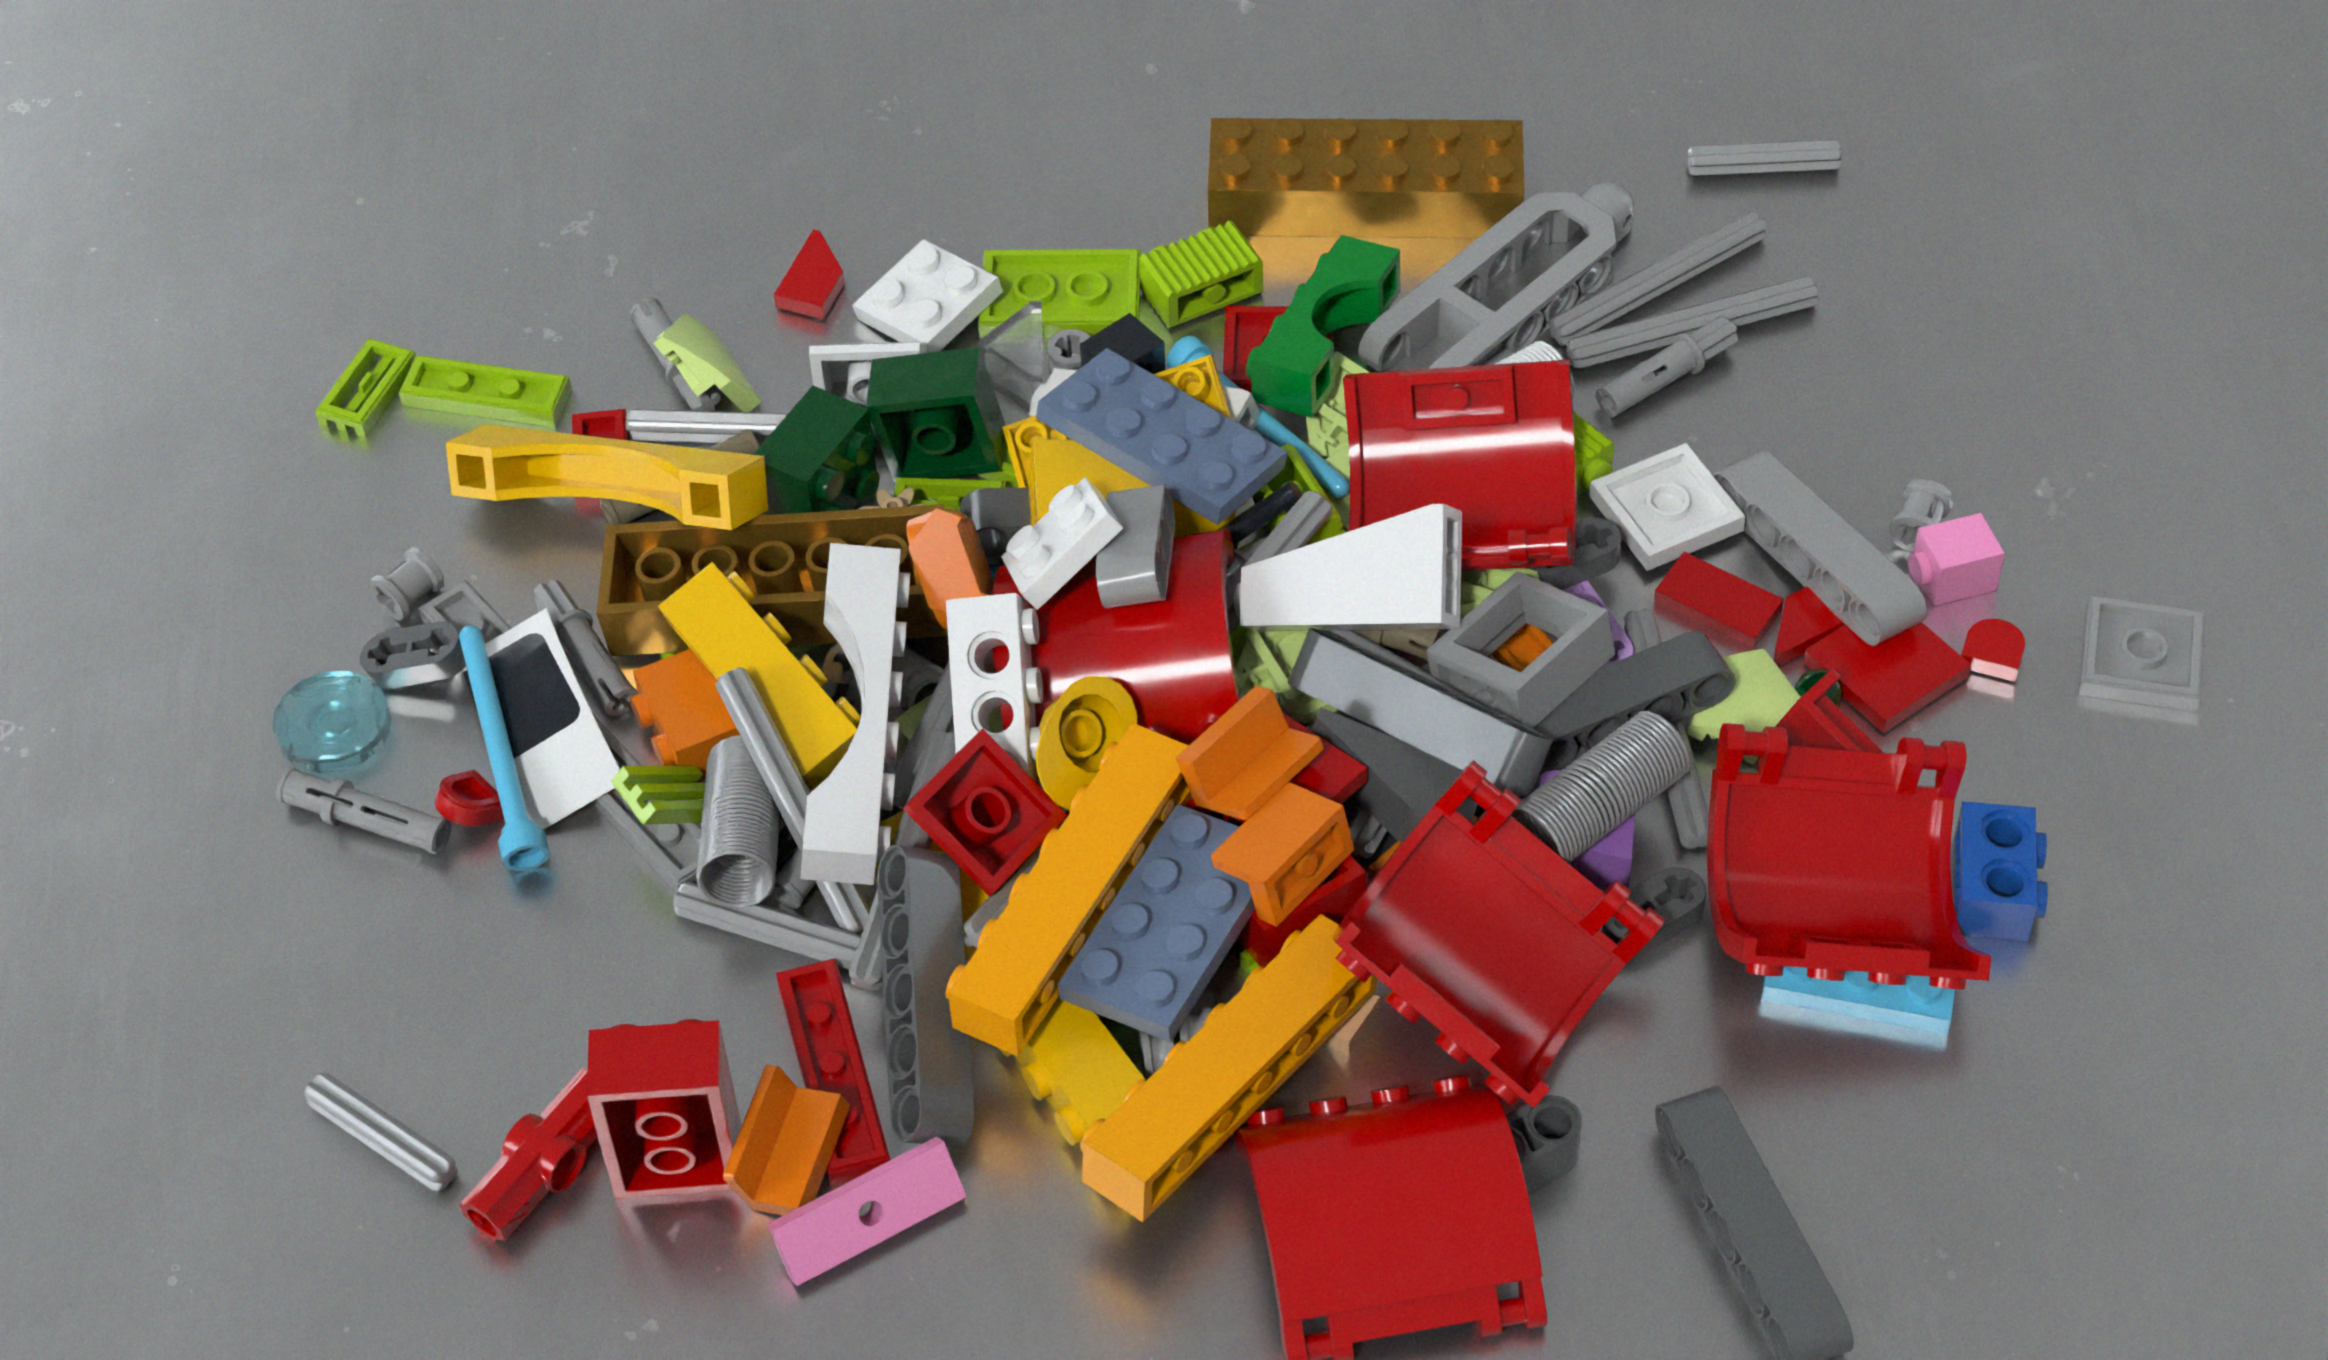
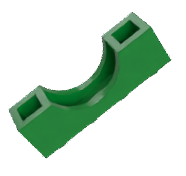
(1296, 359)

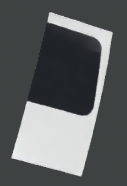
(548, 722)

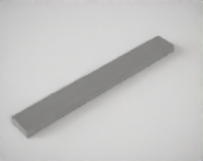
(665, 847)

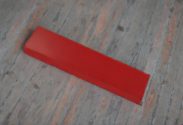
(833, 1063)

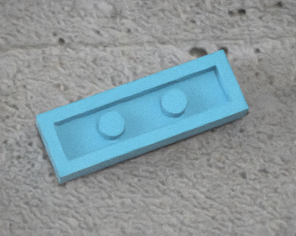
(1906, 1005)

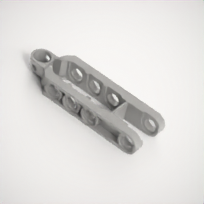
(1447, 303)

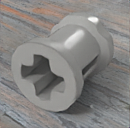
(1919, 510)
(406, 583)

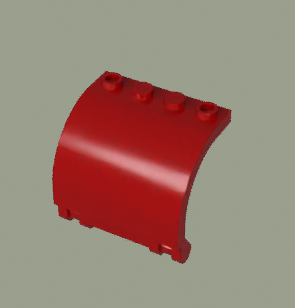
(1475, 440)
(1163, 653)
(1837, 860)
(1490, 937)
(1394, 1216)

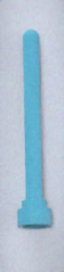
(1191, 348)
(522, 841)

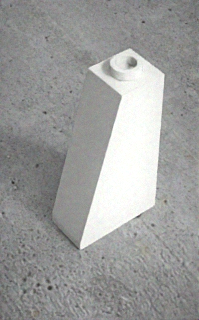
(1370, 578)

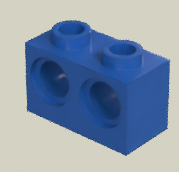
(1997, 871)

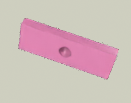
(900, 1197)

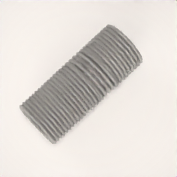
(1605, 785)
(736, 820)

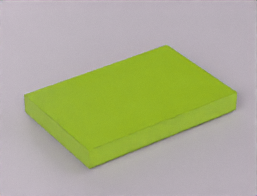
(1075, 286)

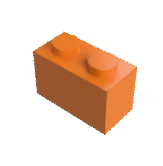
(683, 710)

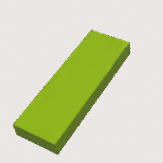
(485, 391)

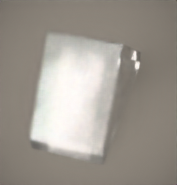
(1017, 355)

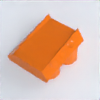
(948, 558)

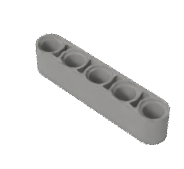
(1822, 549)

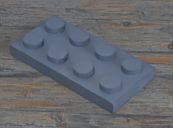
(1161, 435)
(1162, 930)

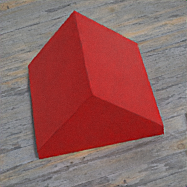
(984, 812)

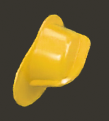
(1077, 733)

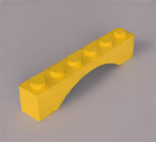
(685, 482)

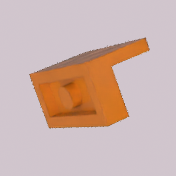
(1246, 756)
(1286, 850)
(784, 1143)

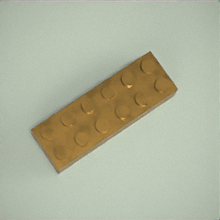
(1364, 176)
(775, 555)

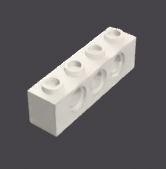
(973, 630)

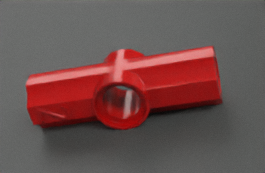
(535, 1158)

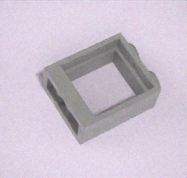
(1528, 695)

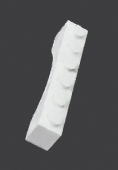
(844, 810)

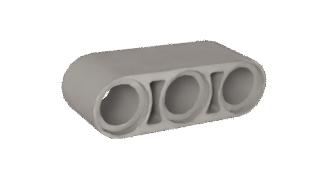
(1138, 559)

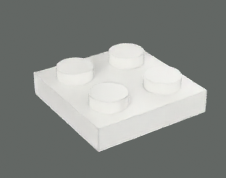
(927, 297)
(1667, 506)
(1060, 542)

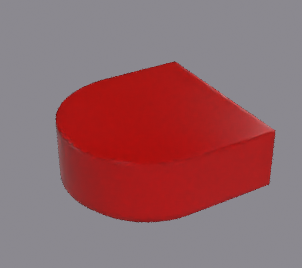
(1994, 648)
(468, 800)

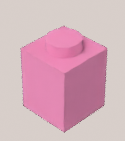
(1956, 559)

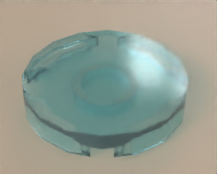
(331, 721)

